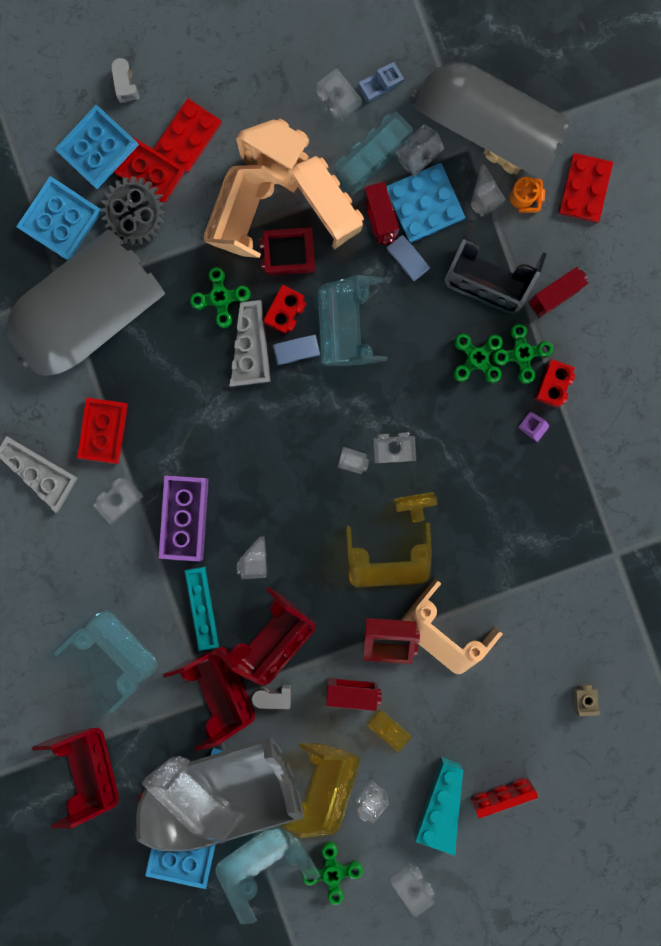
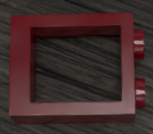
(381, 213)
(309, 267)
(558, 292)
(391, 631)
(353, 694)

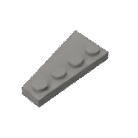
(251, 354)
(42, 475)

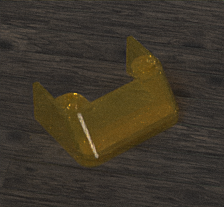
(386, 574)
(328, 791)

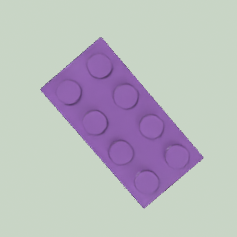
(183, 518)

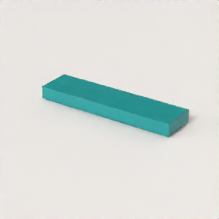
(201, 608)

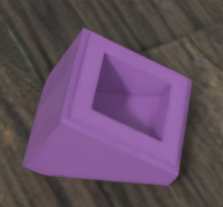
(534, 426)

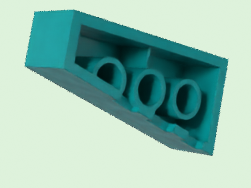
(440, 812)

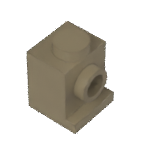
(580, 694)

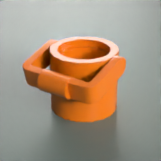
(525, 193)

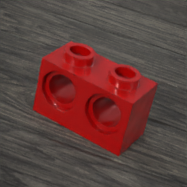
(280, 308)
(550, 381)

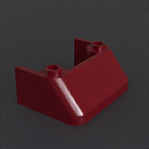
(273, 645)
(223, 693)
(90, 772)

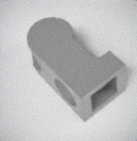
(122, 80)
(272, 699)

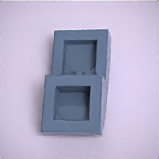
(380, 83)
(408, 258)
(296, 349)

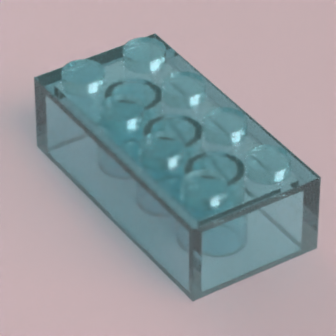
(373, 153)

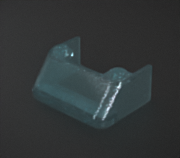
(341, 322)
(120, 646)
(253, 857)

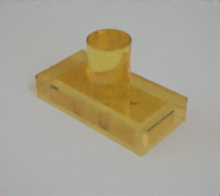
(416, 504)
(389, 730)

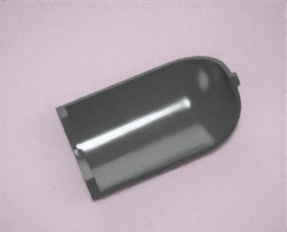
(492, 115)
(80, 306)
(247, 777)

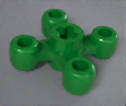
(219, 289)
(484, 352)
(514, 354)
(334, 879)

